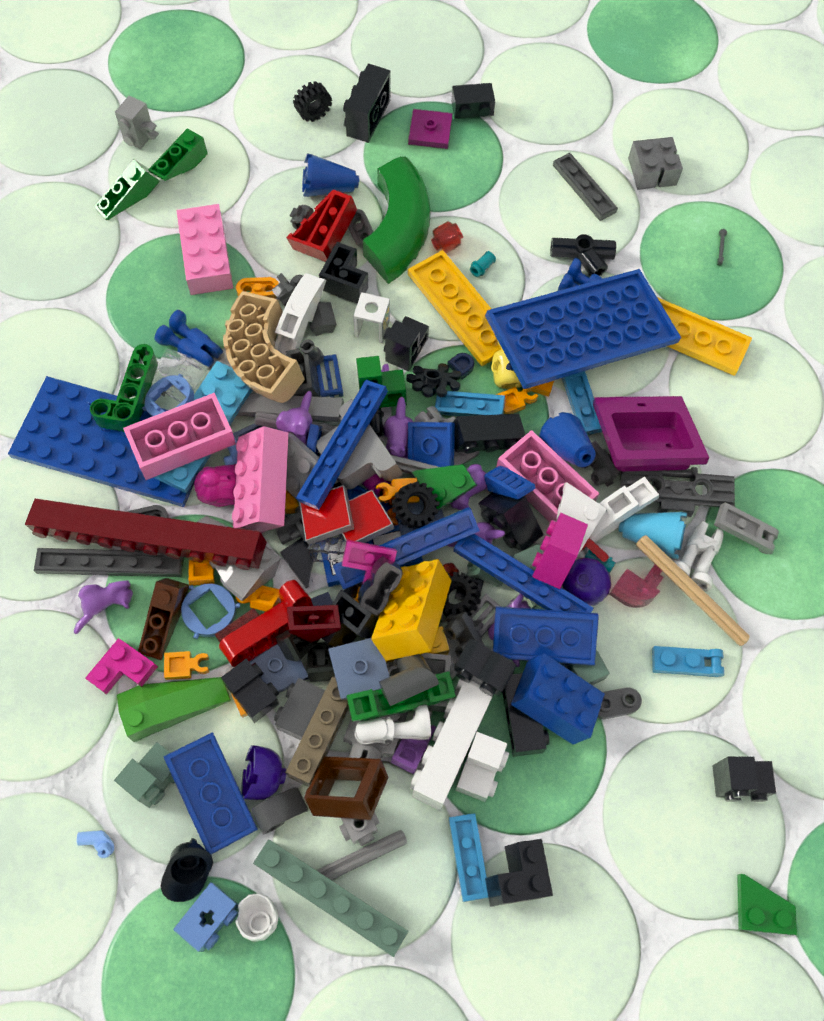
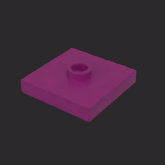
(430, 128)

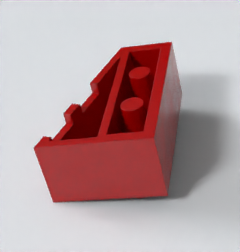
(325, 226)

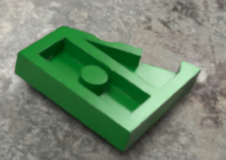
(447, 482)
(763, 910)

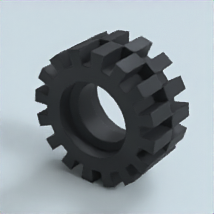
(312, 101)
(425, 495)
(470, 599)

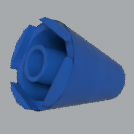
(324, 176)
(568, 439)

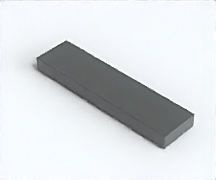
(585, 186)

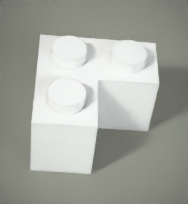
(483, 761)

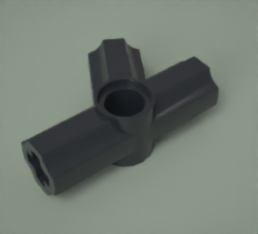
(587, 250)

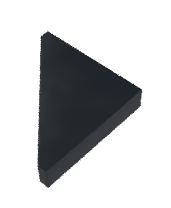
(299, 560)

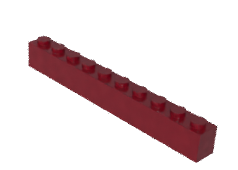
(147, 533)

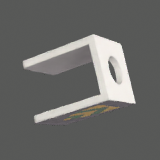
(381, 316)

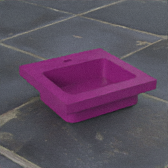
(650, 433)

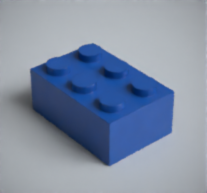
(558, 699)

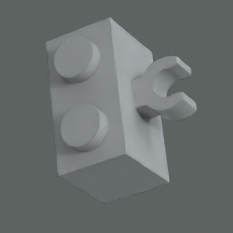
(135, 122)

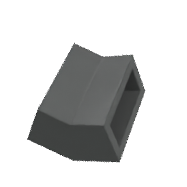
(323, 319)

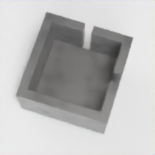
(652, 156)

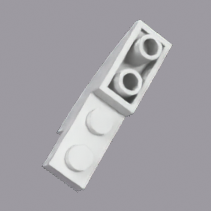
(297, 313)
(623, 505)

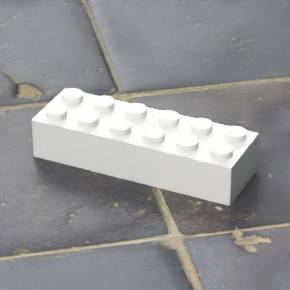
(451, 744)

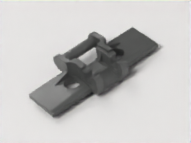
(682, 494)

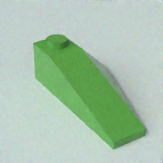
(165, 704)

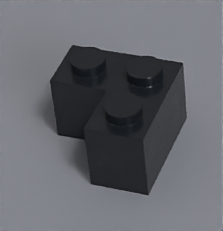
(342, 275)
(405, 342)
(512, 517)
(353, 621)
(743, 778)
(527, 875)

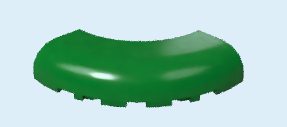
(405, 223)

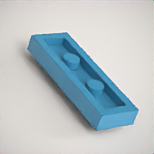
(581, 401)
(470, 404)
(468, 857)

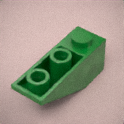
(181, 156)
(128, 189)

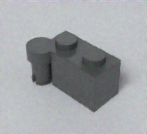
(312, 357)

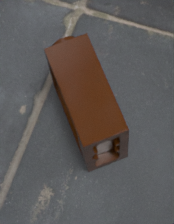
(362, 806)

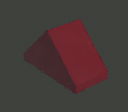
(313, 621)

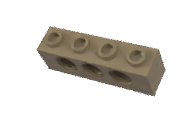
(318, 735)

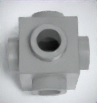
(362, 835)

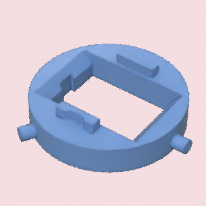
(163, 385)
(222, 596)

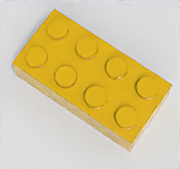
(413, 611)

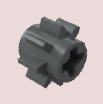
(299, 214)

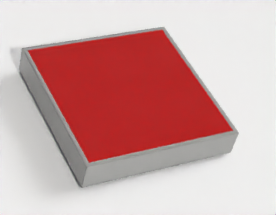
(368, 518)
(330, 520)

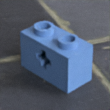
(192, 925)

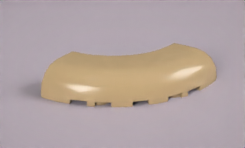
(252, 351)

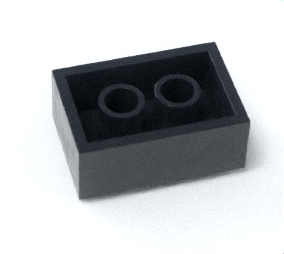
(367, 102)

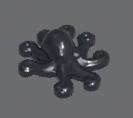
(434, 381)

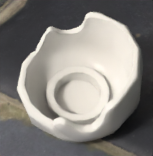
(256, 917)

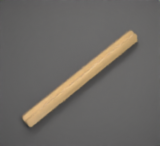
(692, 590)

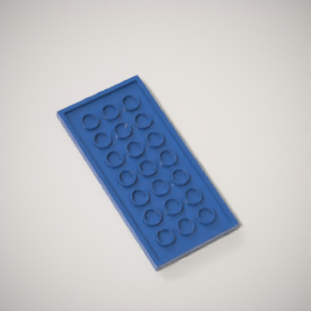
(581, 328)
(65, 438)

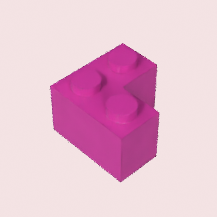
(559, 550)

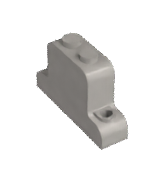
(367, 458)

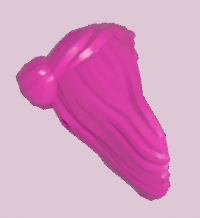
(216, 485)

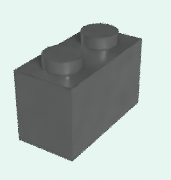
(298, 709)

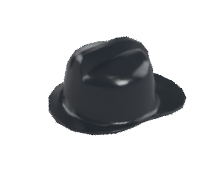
(186, 871)

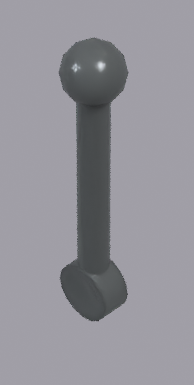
(723, 232)

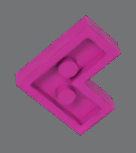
(364, 555)
(118, 661)

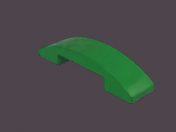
(373, 704)

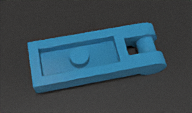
(687, 661)

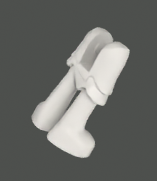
(705, 545)
(385, 729)

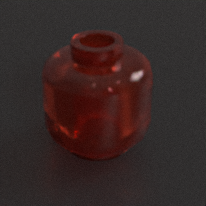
(446, 237)

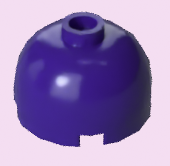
(588, 581)
(262, 774)

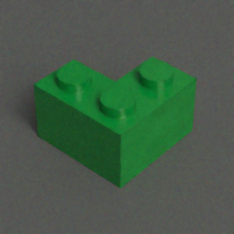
(370, 369)

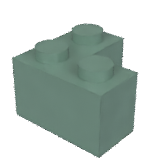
(148, 777)

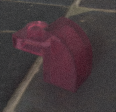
(635, 591)

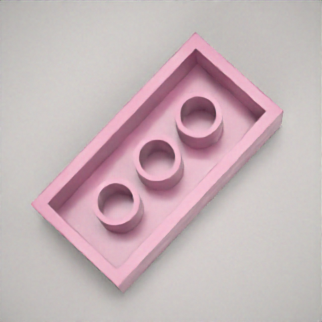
(204, 249)
(179, 436)
(545, 469)
(260, 480)

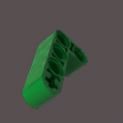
(130, 387)

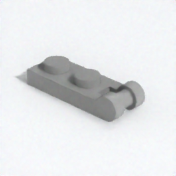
(746, 528)

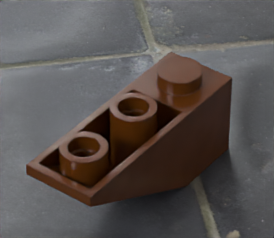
(162, 617)

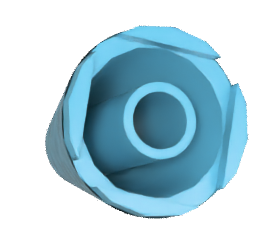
(663, 529)

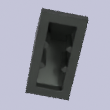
(292, 646)
(319, 663)

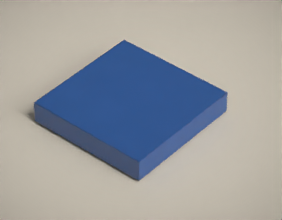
(431, 442)

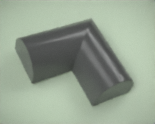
(412, 679)

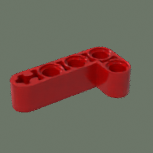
(260, 632)

